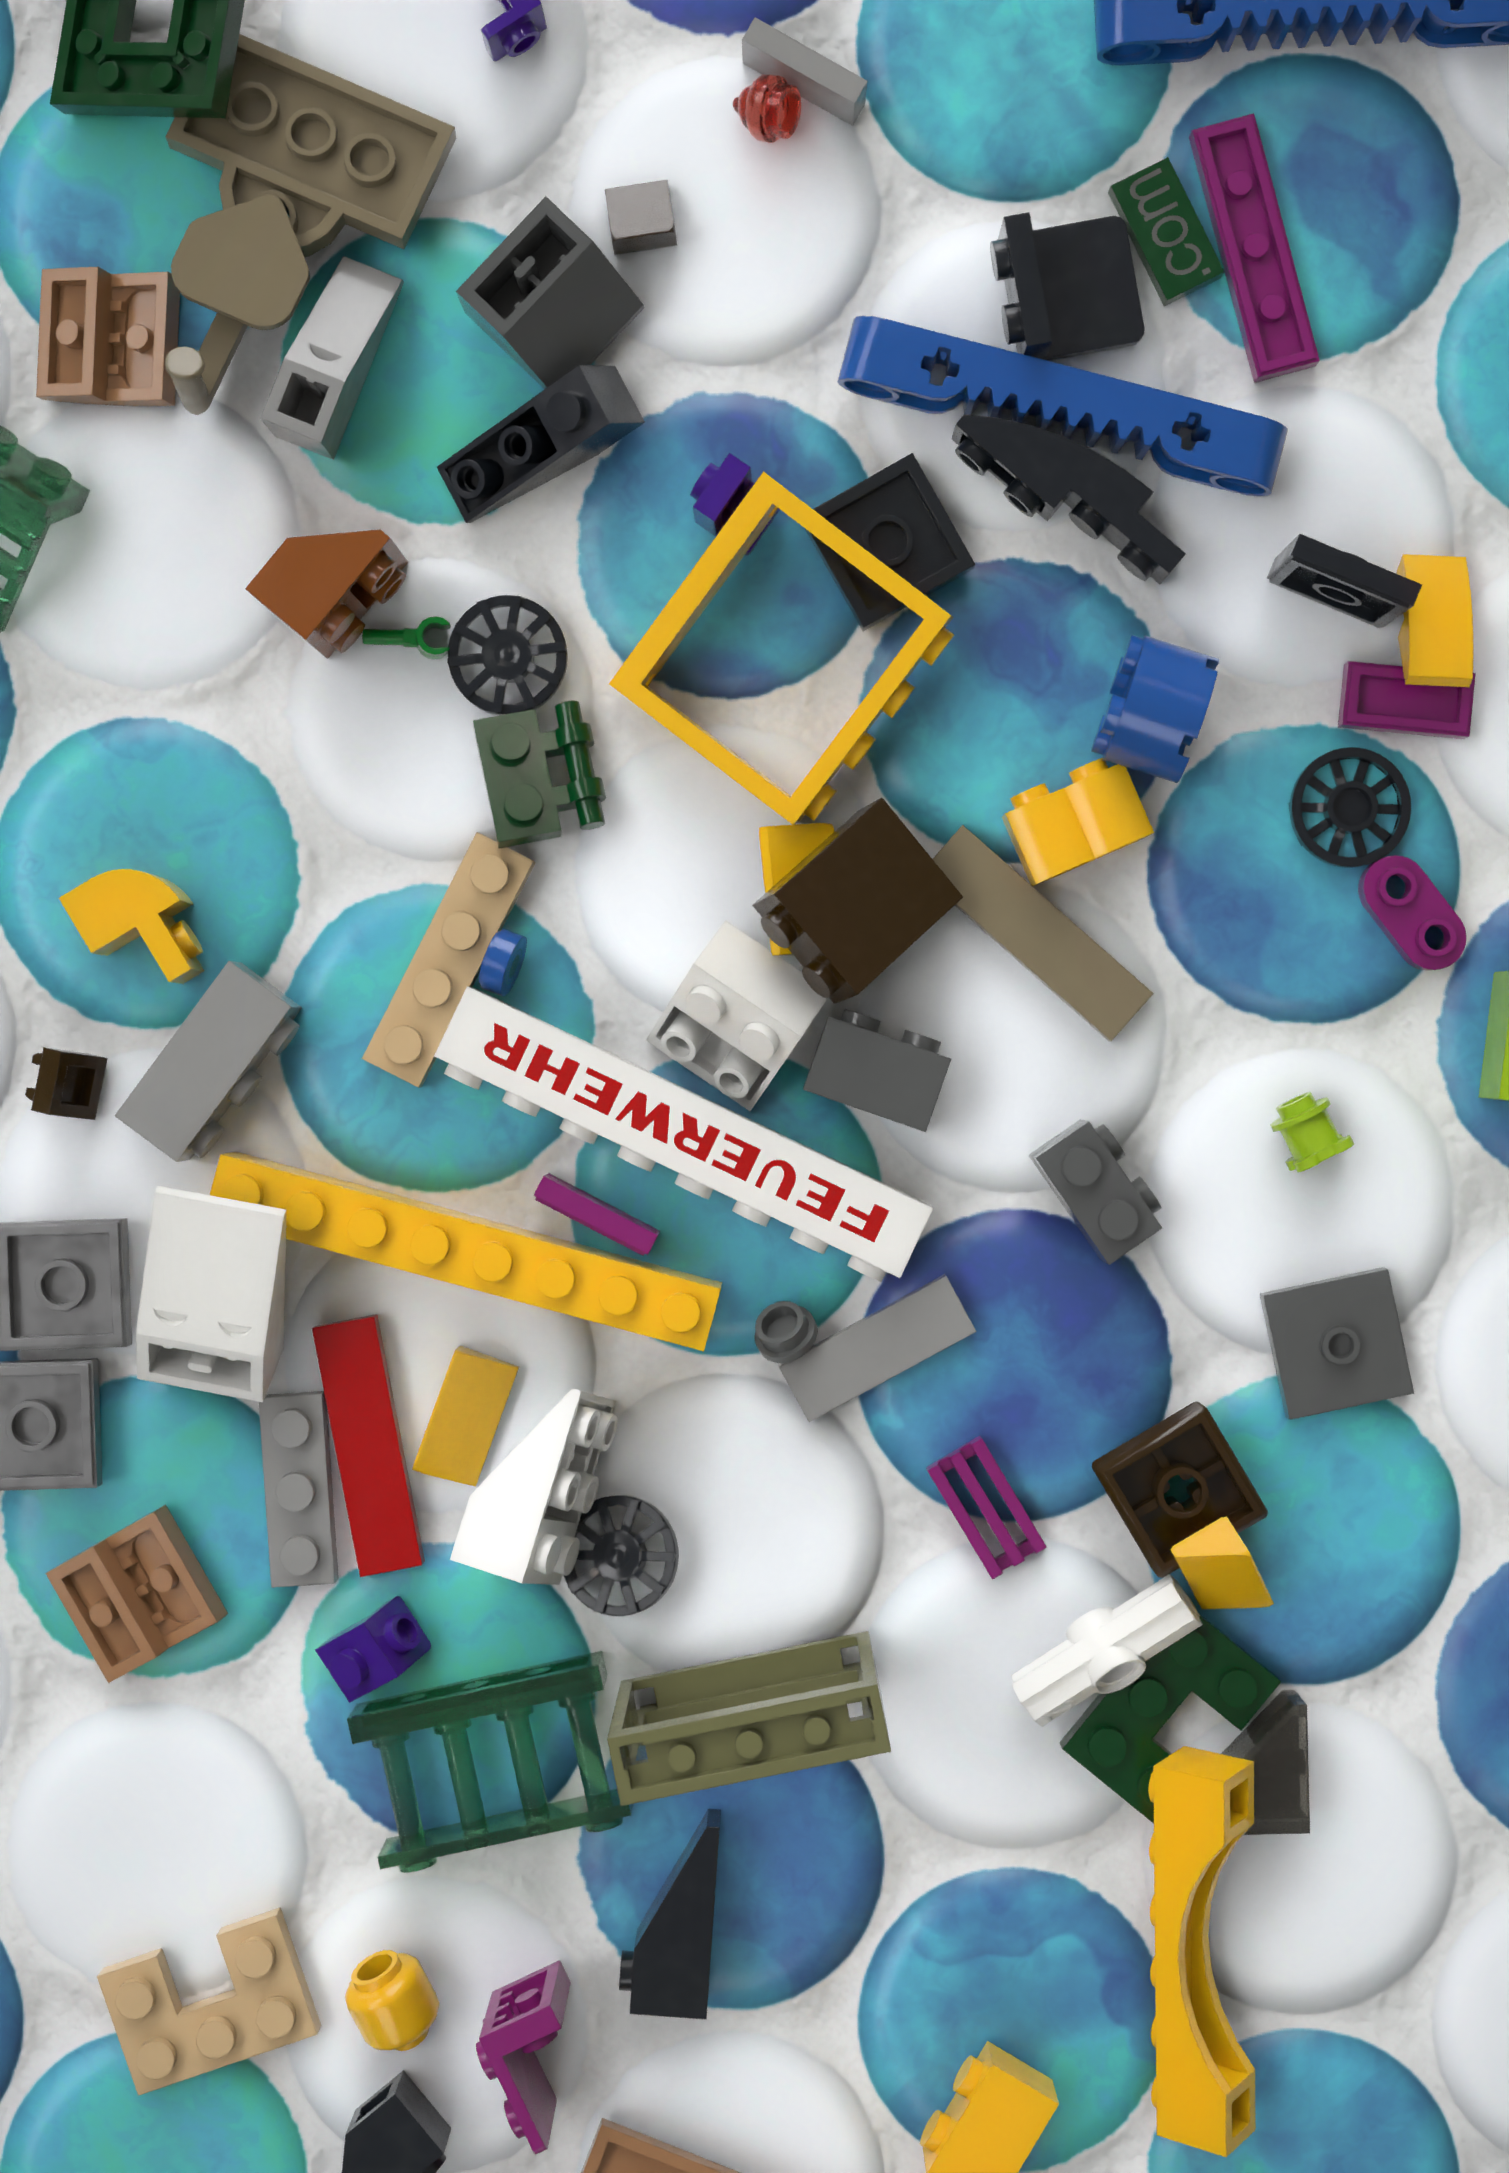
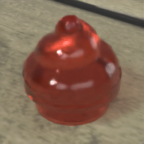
(769, 108)

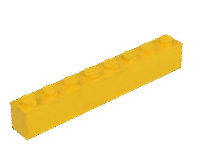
(476, 1251)

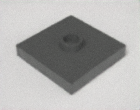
(1336, 1343)

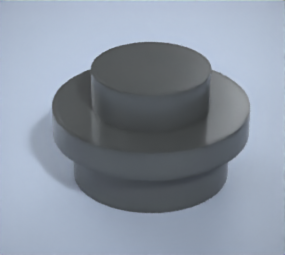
(785, 1332)

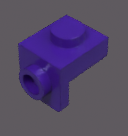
(515, 29)
(720, 493)
(374, 1649)

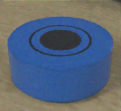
(502, 962)

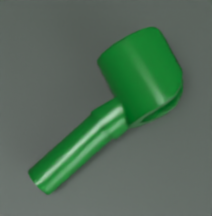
(409, 637)

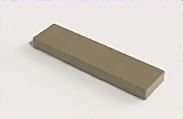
(1041, 936)

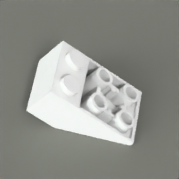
(212, 1294)
(530, 1505)

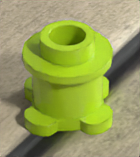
(1309, 1132)

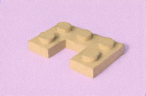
(178, 2042)

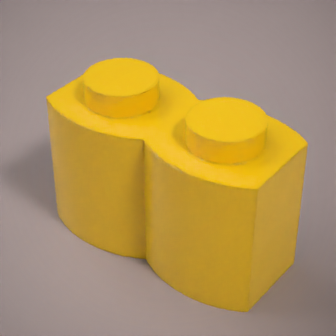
(1076, 822)

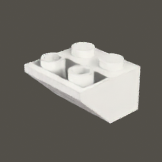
(736, 1016)

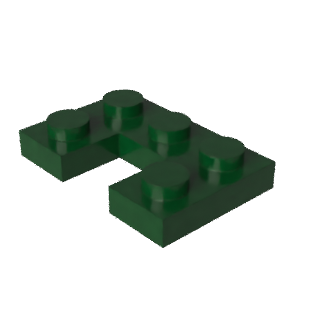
(109, 75)
(1119, 1727)

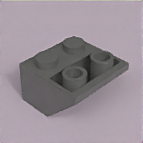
(549, 296)

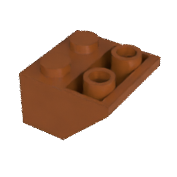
(329, 583)

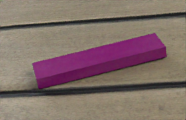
(1254, 248)

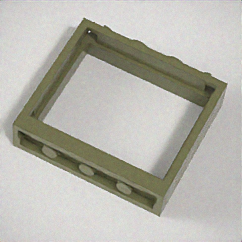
(746, 1719)

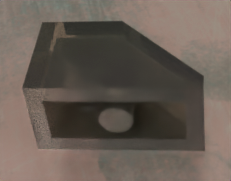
(1281, 1770)

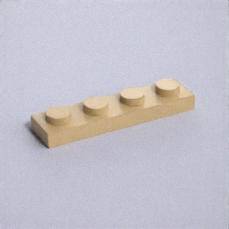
(448, 959)

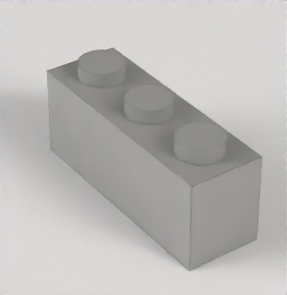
(210, 1063)

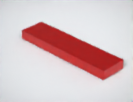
(368, 1445)

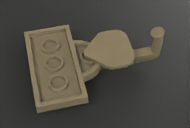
(300, 149)

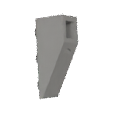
(331, 358)

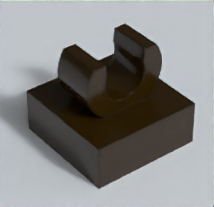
(67, 1083)

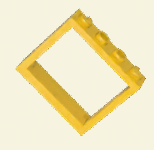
(698, 591)

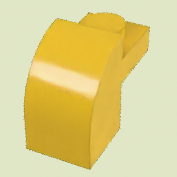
(132, 904)

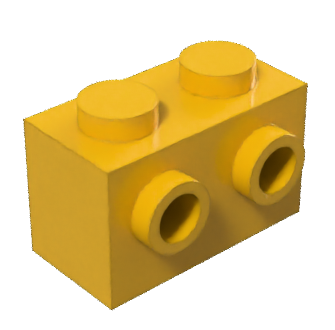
(992, 2117)

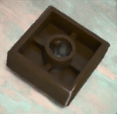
(1185, 1446)

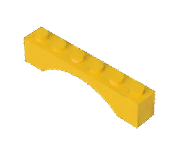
(1202, 2073)

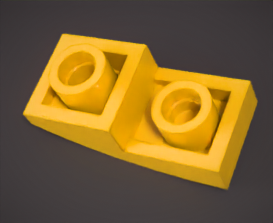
(1439, 627)

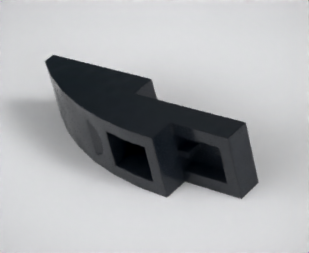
(1052, 470)

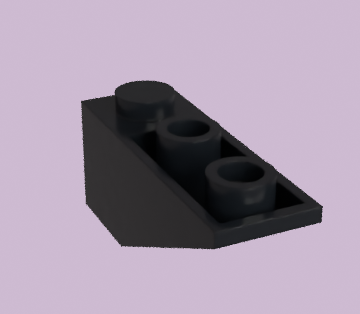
(541, 440)

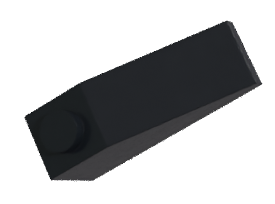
(674, 1941)

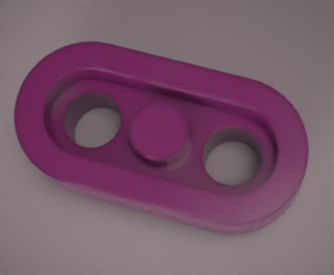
(1408, 918)

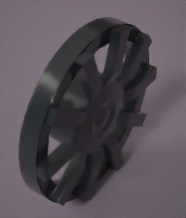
(507, 654)
(1350, 807)
(623, 1555)

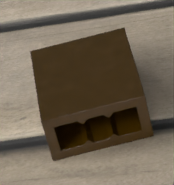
(856, 902)

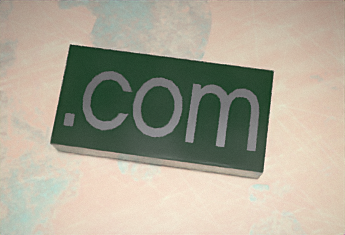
(1166, 231)

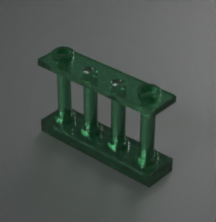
(450, 1712)

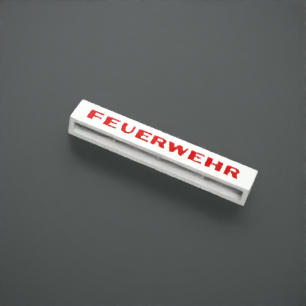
(683, 1132)

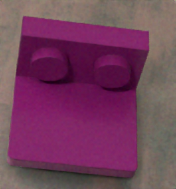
(516, 2024)

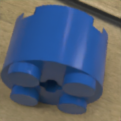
(1156, 707)

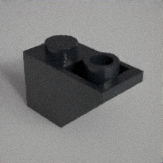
(396, 2132)

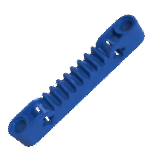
(1160, 33)
(896, 362)

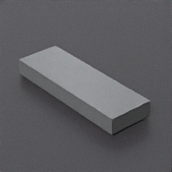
(877, 1348)

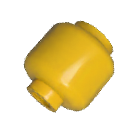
(391, 2001)

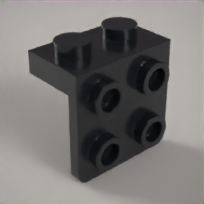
(1067, 287)

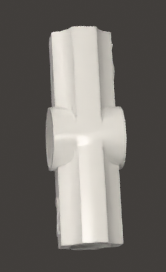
(1105, 1650)

